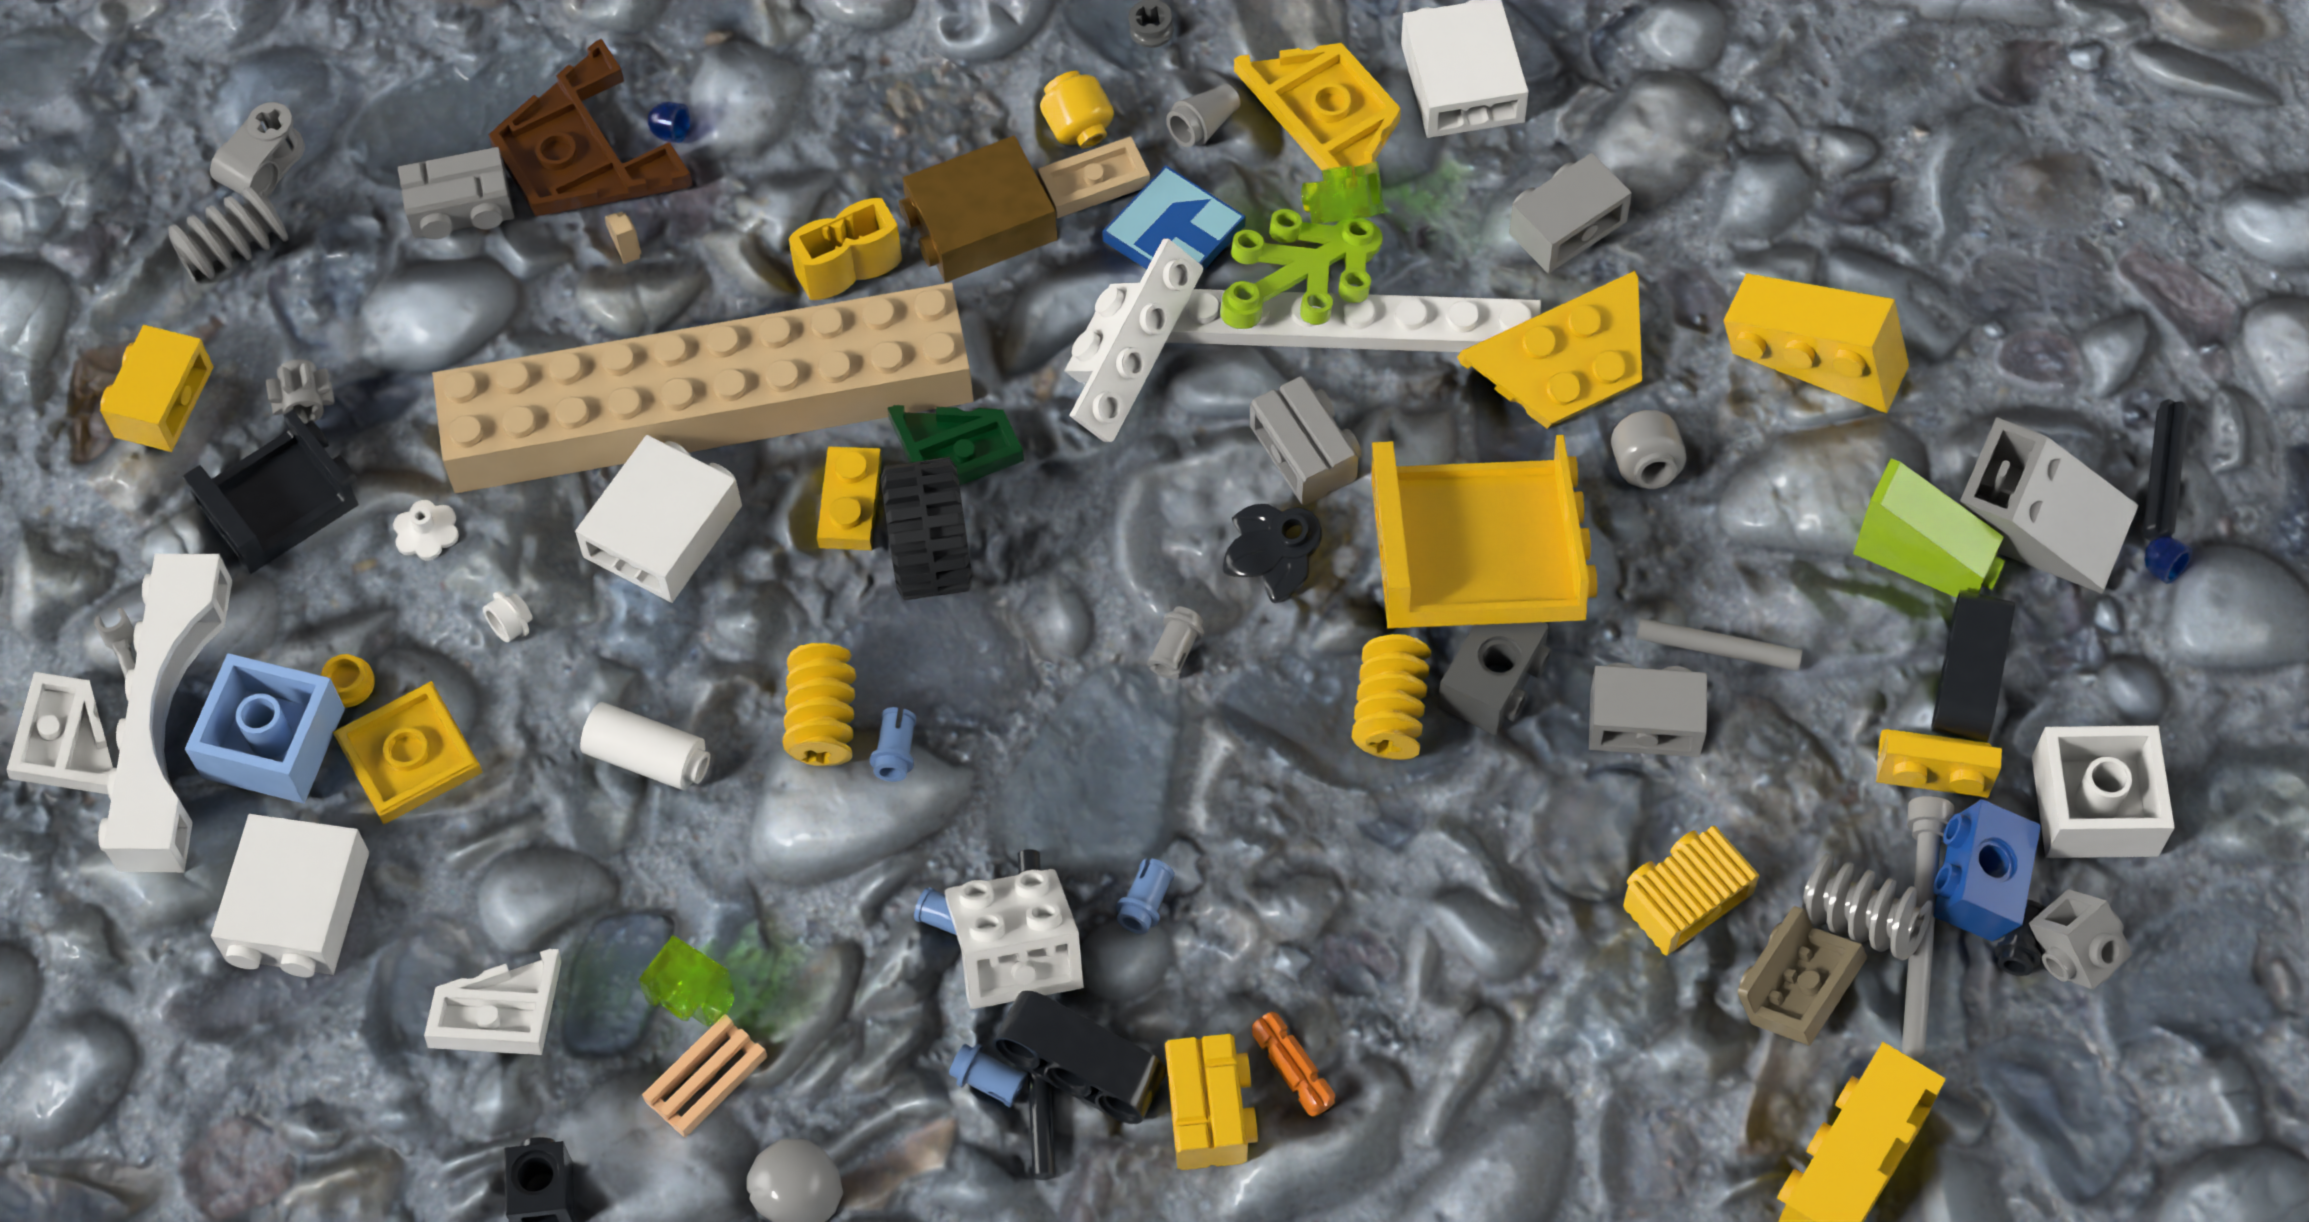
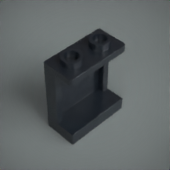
(276, 494)

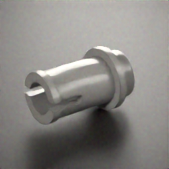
(1180, 632)

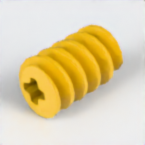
(1391, 696)
(819, 704)

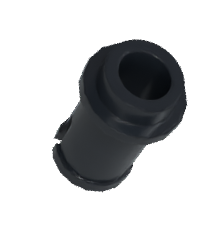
(2019, 949)

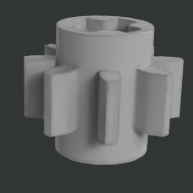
(300, 389)

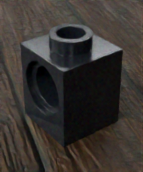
(526, 1161)

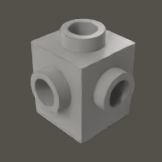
(2080, 939)

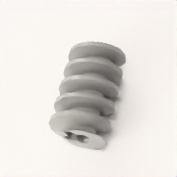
(227, 233)
(1865, 911)

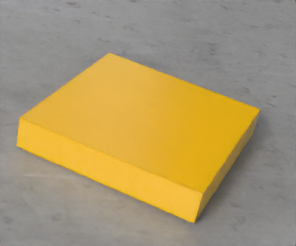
(407, 752)

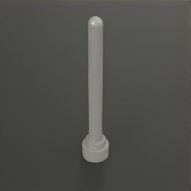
(1928, 821)

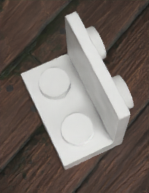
(1015, 937)

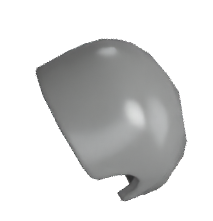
(794, 1182)

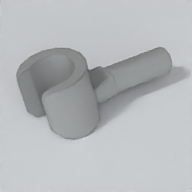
(118, 638)

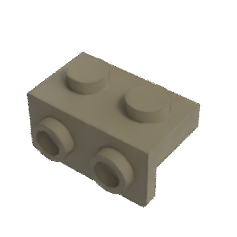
(1799, 978)

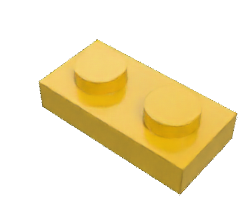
(849, 498)

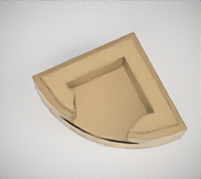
(623, 236)

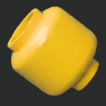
(1077, 109)

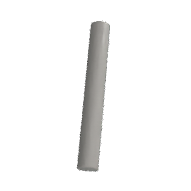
(1719, 644)

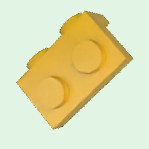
(1937, 763)

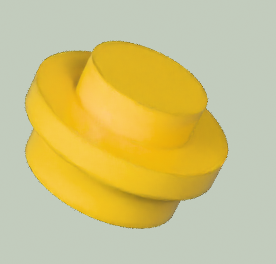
(351, 678)

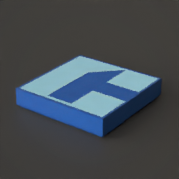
(1175, 211)

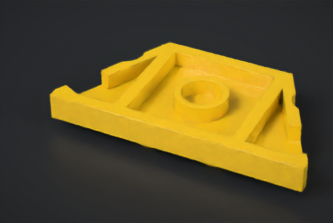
(1324, 103)
(1567, 354)

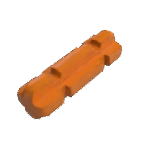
(1293, 1064)

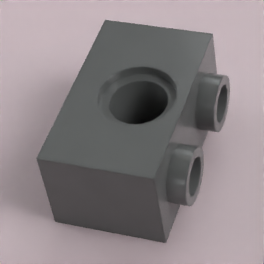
(1486, 696)

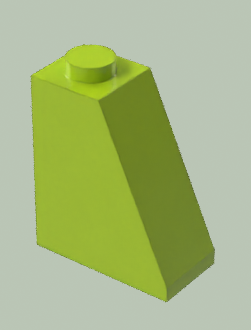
(1927, 535)

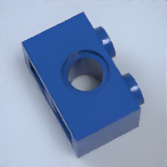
(1986, 870)

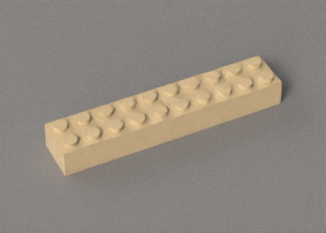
(701, 387)

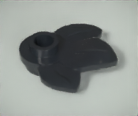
(1268, 552)

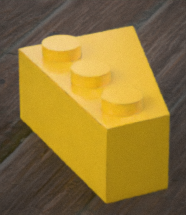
(1821, 337)
(1865, 1142)

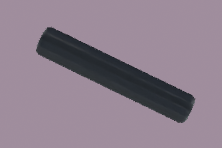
(2165, 470)

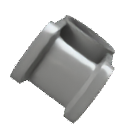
(257, 156)

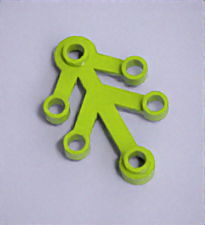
(1349, 240)

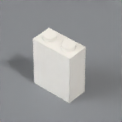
(1464, 67)
(659, 517)
(290, 895)

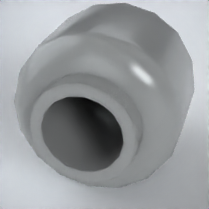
(1648, 449)

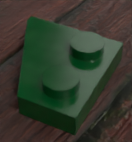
(974, 440)

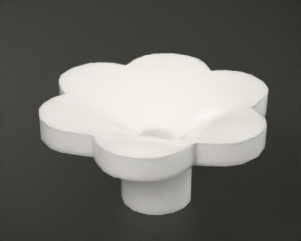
(425, 530)

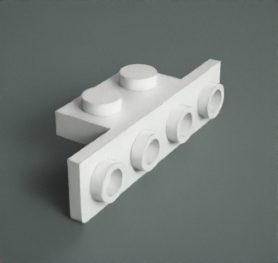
(1127, 339)

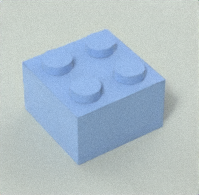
(265, 728)

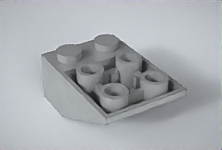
(2048, 506)

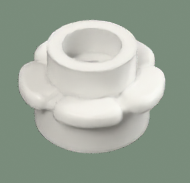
(508, 616)

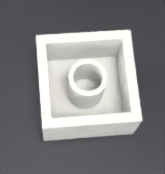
(2102, 791)

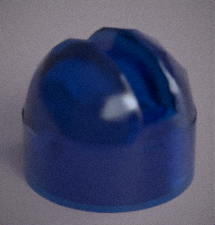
(669, 121)
(2167, 558)

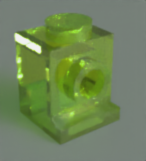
(1344, 195)
(688, 983)

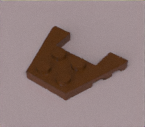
(563, 156)

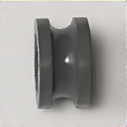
(1151, 11)

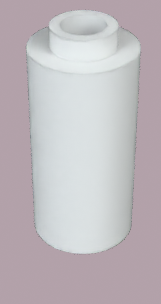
(644, 746)

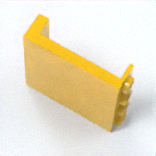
(1481, 541)

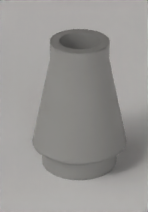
(1199, 116)

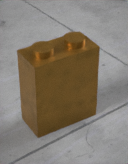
(978, 209)

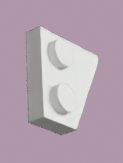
(61, 737)
(496, 1009)

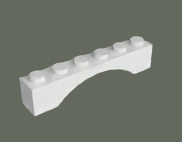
(183, 611)

